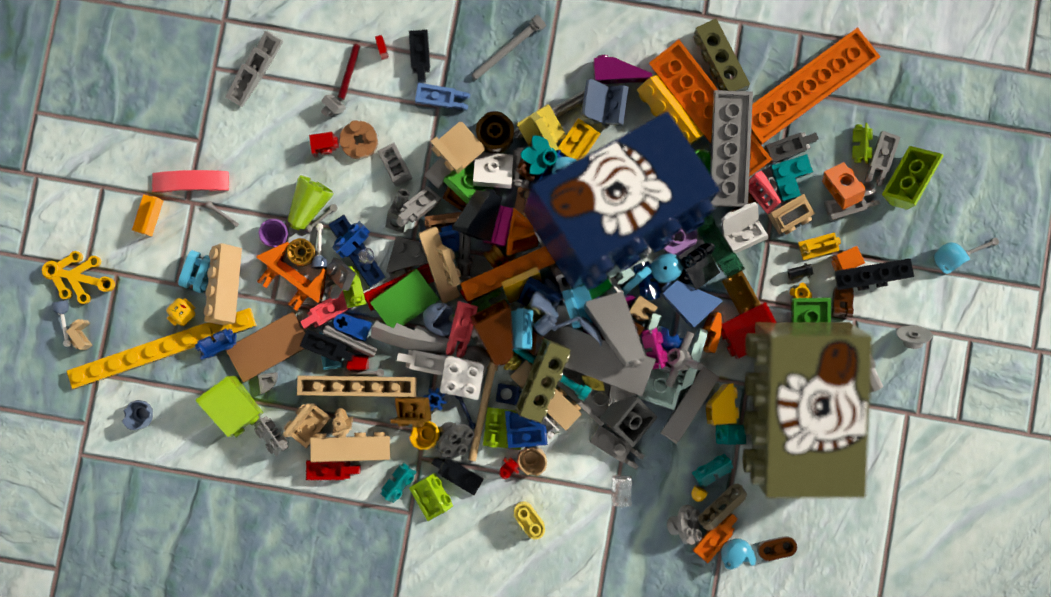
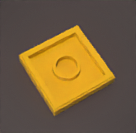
(514, 286)

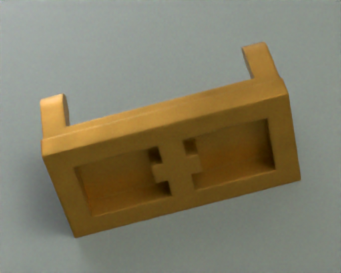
(740, 292)

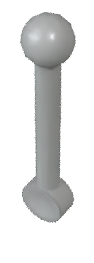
(209, 205)
(333, 208)
(993, 242)
(380, 372)

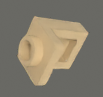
(77, 337)

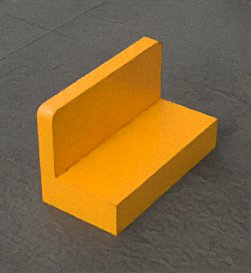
(147, 215)

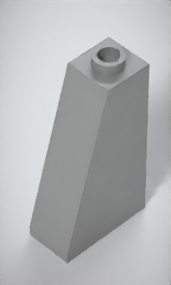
(617, 327)

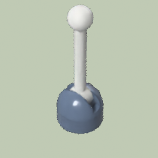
(319, 261)
(61, 308)

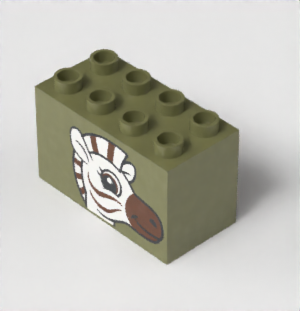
(808, 409)

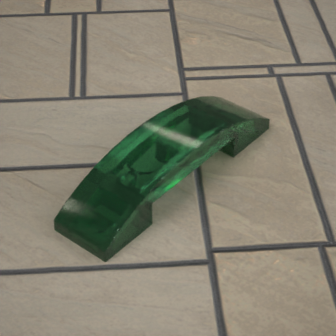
(722, 255)

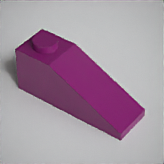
(615, 71)

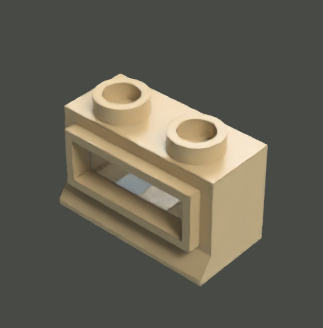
(791, 214)

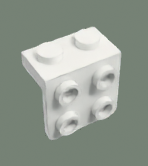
(742, 228)
(462, 377)

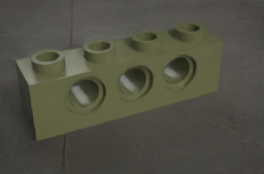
(713, 32)
(540, 369)

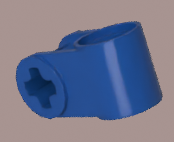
(356, 327)

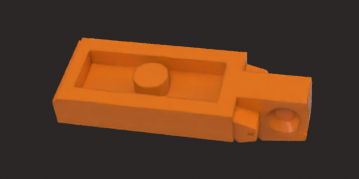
(715, 539)

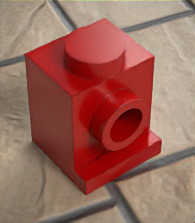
(323, 143)

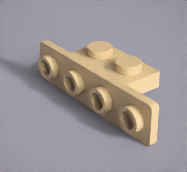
(441, 264)

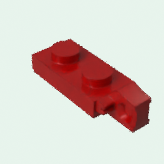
(330, 470)

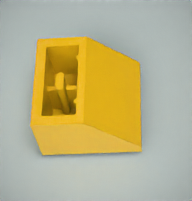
(721, 406)

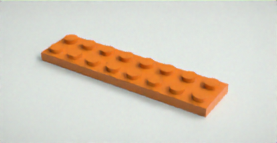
(811, 85)
(695, 94)

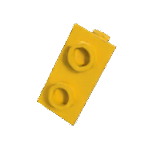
(819, 246)

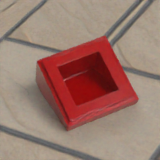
(359, 362)

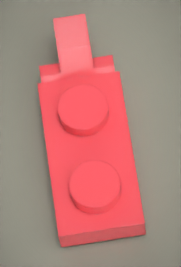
(325, 312)

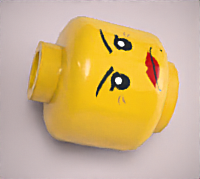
(180, 312)

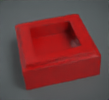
(381, 47)

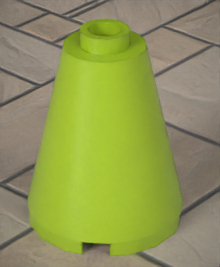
(307, 202)

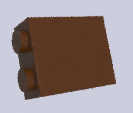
(495, 331)

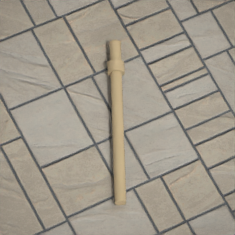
(482, 410)

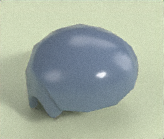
(137, 415)

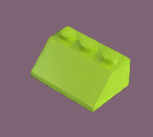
(911, 177)

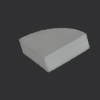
(267, 382)

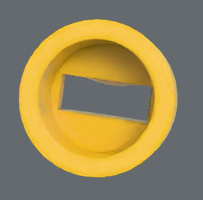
(698, 494)

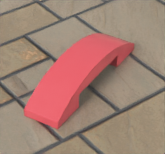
(190, 180)

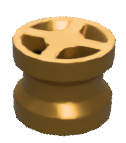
(494, 256)

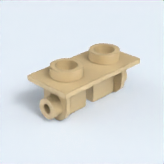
(341, 422)

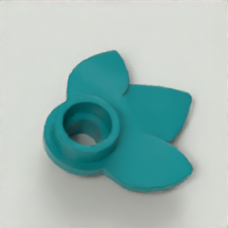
(536, 155)

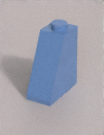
(689, 303)

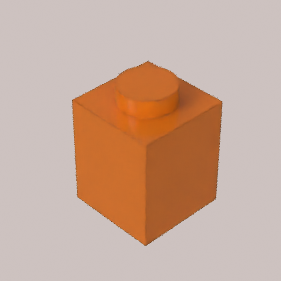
(848, 259)

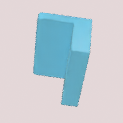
(575, 302)
(522, 329)

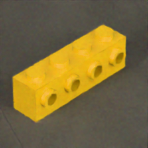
(661, 100)

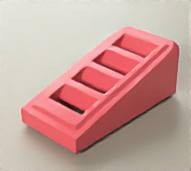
(763, 182)

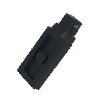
(419, 53)
(325, 346)
(458, 475)

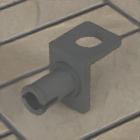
(401, 198)

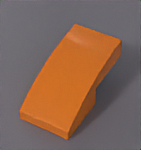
(713, 325)

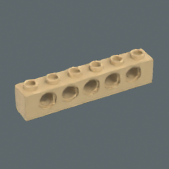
(357, 386)

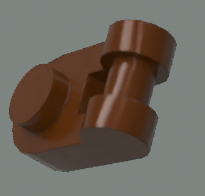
(845, 296)

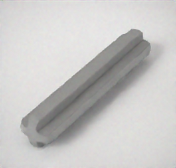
(349, 341)

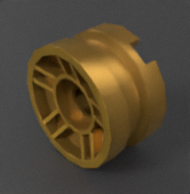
(295, 246)

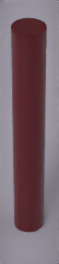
(349, 71)

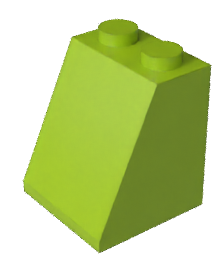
(230, 406)

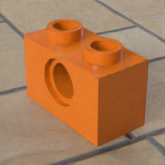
(835, 182)

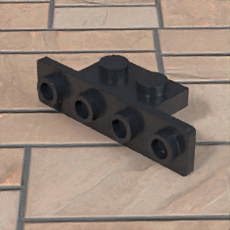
(873, 274)

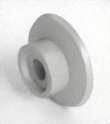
(914, 336)

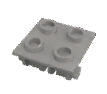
(273, 445)

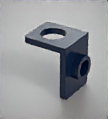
(515, 394)

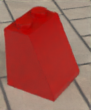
(736, 328)

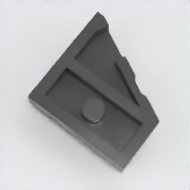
(406, 255)

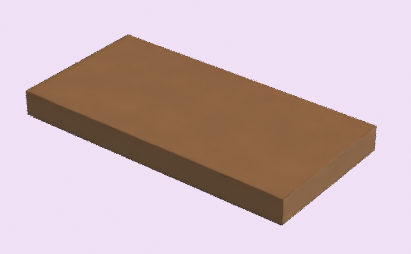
(267, 347)

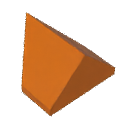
(521, 234)

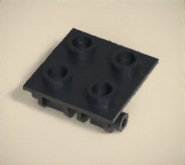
(699, 263)

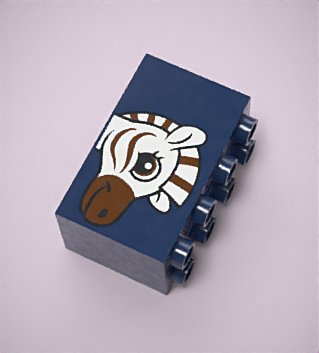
(621, 202)

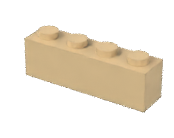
(222, 284)
(559, 407)
(350, 447)

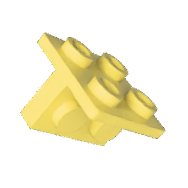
(542, 124)

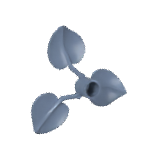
(549, 319)

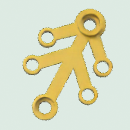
(75, 276)

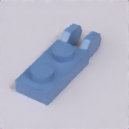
(440, 96)

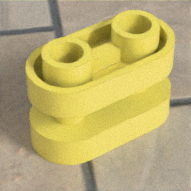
(529, 520)

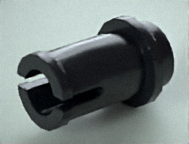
(799, 272)

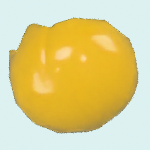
(425, 436)

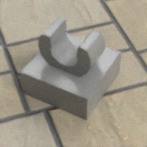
(333, 105)

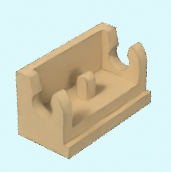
(641, 307)

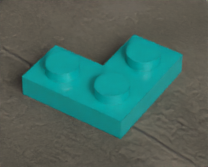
(786, 174)

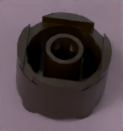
(504, 127)

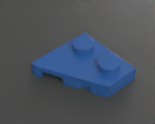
(524, 431)

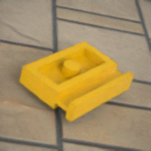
(579, 140)

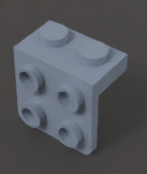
(604, 103)

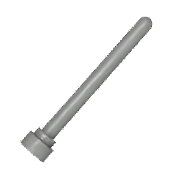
(535, 25)

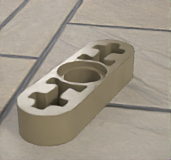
(730, 494)

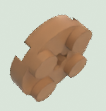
(361, 150)

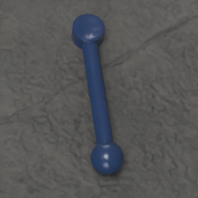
(471, 424)

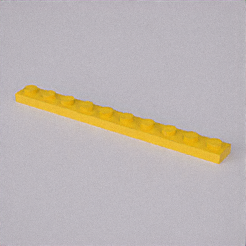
(154, 350)

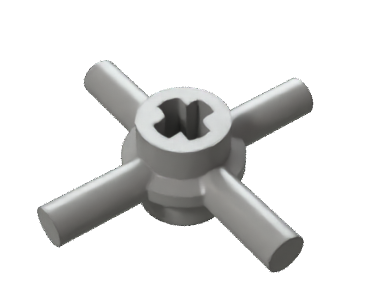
(681, 359)

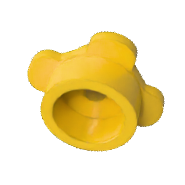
(801, 288)

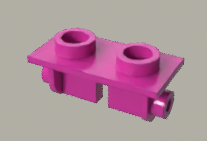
(654, 340)

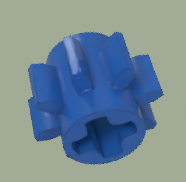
(434, 394)

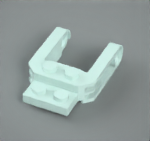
(656, 390)

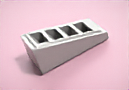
(399, 175)

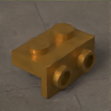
(412, 411)

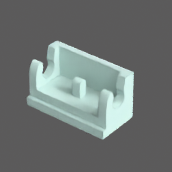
(622, 276)

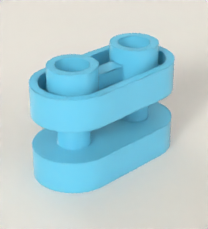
(189, 269)

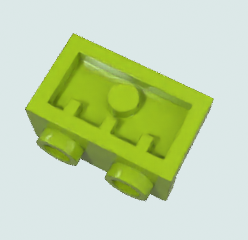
(431, 497)

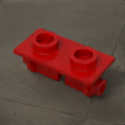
(508, 468)

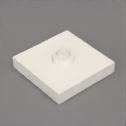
(493, 170)

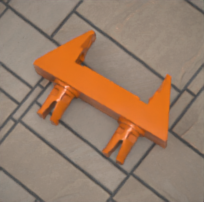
(305, 287)

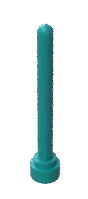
(580, 390)

